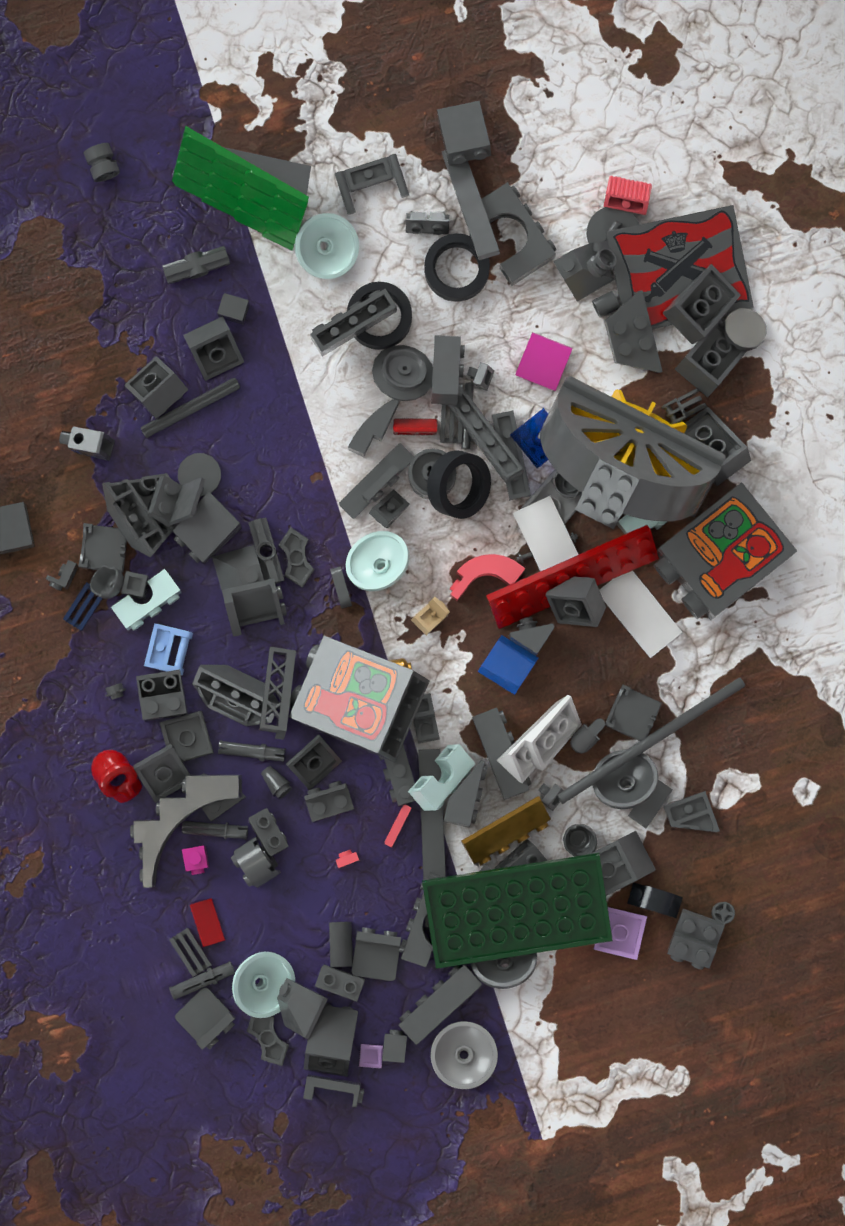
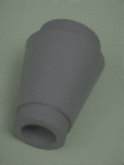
(276, 782)

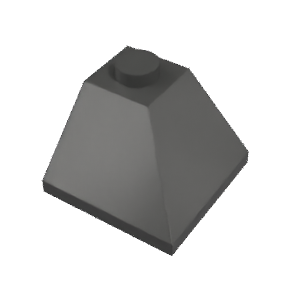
(576, 275)
(238, 567)
(300, 1007)

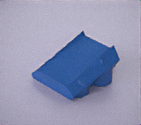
(508, 664)

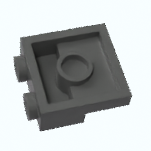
(695, 939)

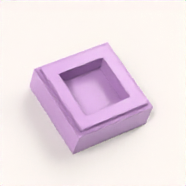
(371, 1056)

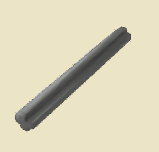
(190, 407)

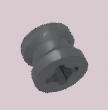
(726, 914)

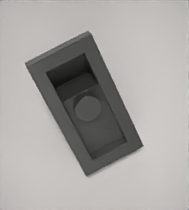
(389, 509)

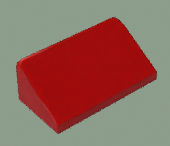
(412, 426)
(207, 922)

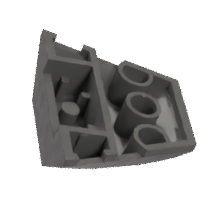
(129, 507)

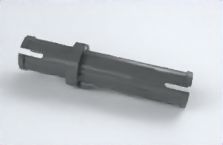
(253, 751)
(202, 980)

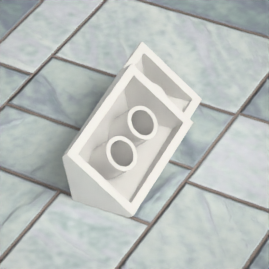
(542, 740)

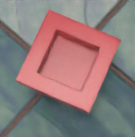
(346, 858)

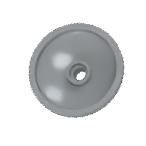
(465, 1072)

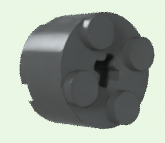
(255, 863)

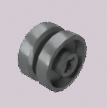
(420, 468)

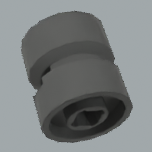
(101, 160)

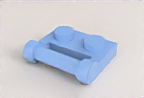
(161, 646)

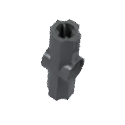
(196, 265)
(262, 537)

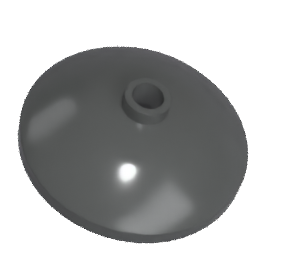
(638, 773)
(516, 973)

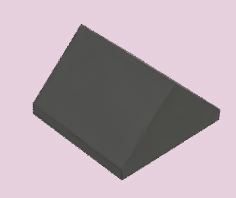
(532, 638)
(314, 762)

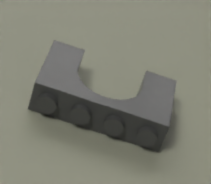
(537, 252)

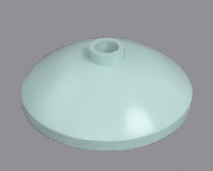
(341, 246)
(373, 553)
(261, 998)

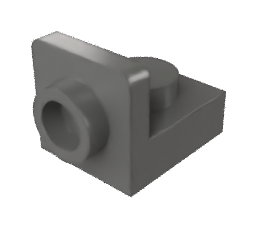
(67, 574)

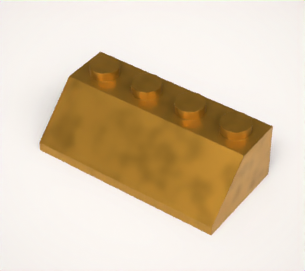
(506, 830)

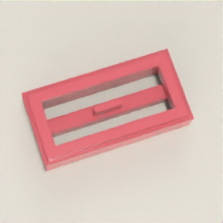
(397, 826)

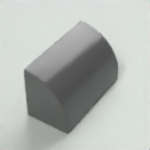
(341, 944)

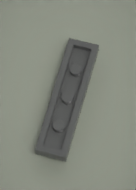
(504, 425)

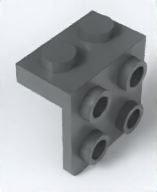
(376, 954)
(205, 1018)

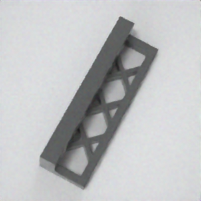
(284, 695)

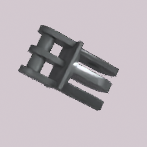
(682, 407)
(586, 736)

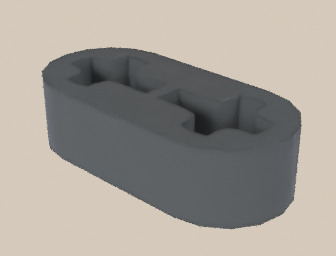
(341, 587)

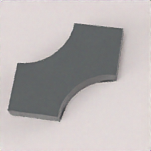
(294, 547)
(272, 1046)

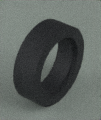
(437, 286)
(397, 295)
(438, 482)

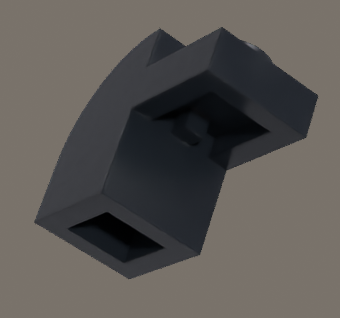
(655, 900)

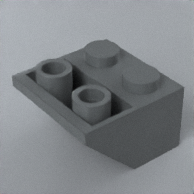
(162, 695)

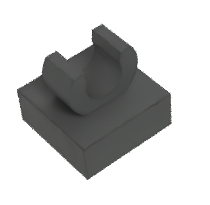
(481, 376)
(550, 799)

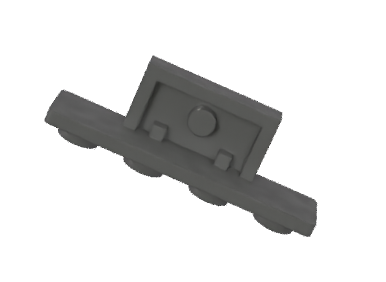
(374, 483)

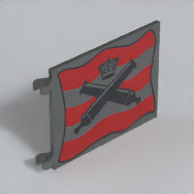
(672, 253)

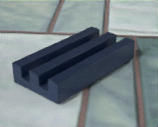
(73, 607)

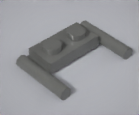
(369, 175)

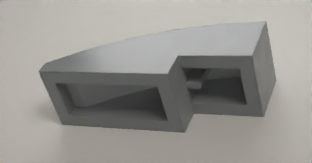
(373, 427)

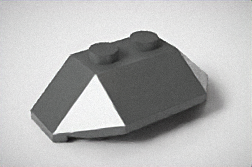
(232, 693)

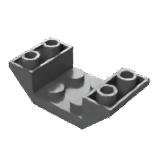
(624, 862)

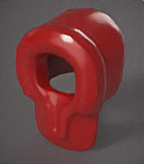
(109, 765)

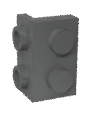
(268, 832)

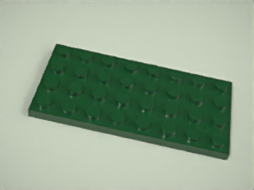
(517, 910)

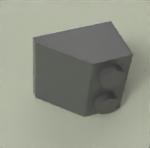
(213, 348)
(156, 387)
(577, 602)

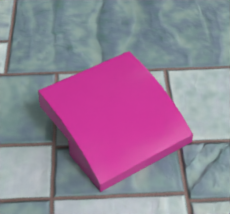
(543, 361)

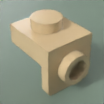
(430, 616)

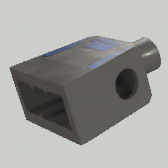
(88, 442)

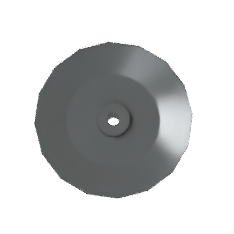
(403, 373)

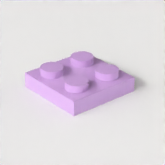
(626, 934)

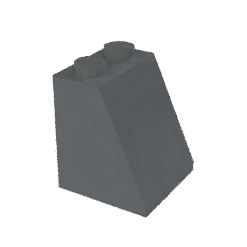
(207, 529)
(331, 1041)

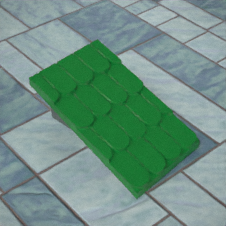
(249, 186)

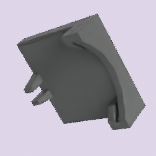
(102, 547)
(633, 713)

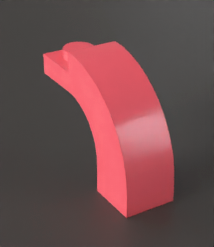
(486, 565)

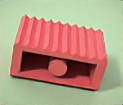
(627, 195)

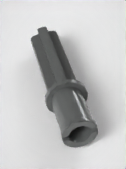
(217, 830)

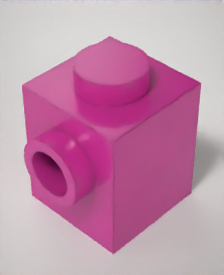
(195, 859)

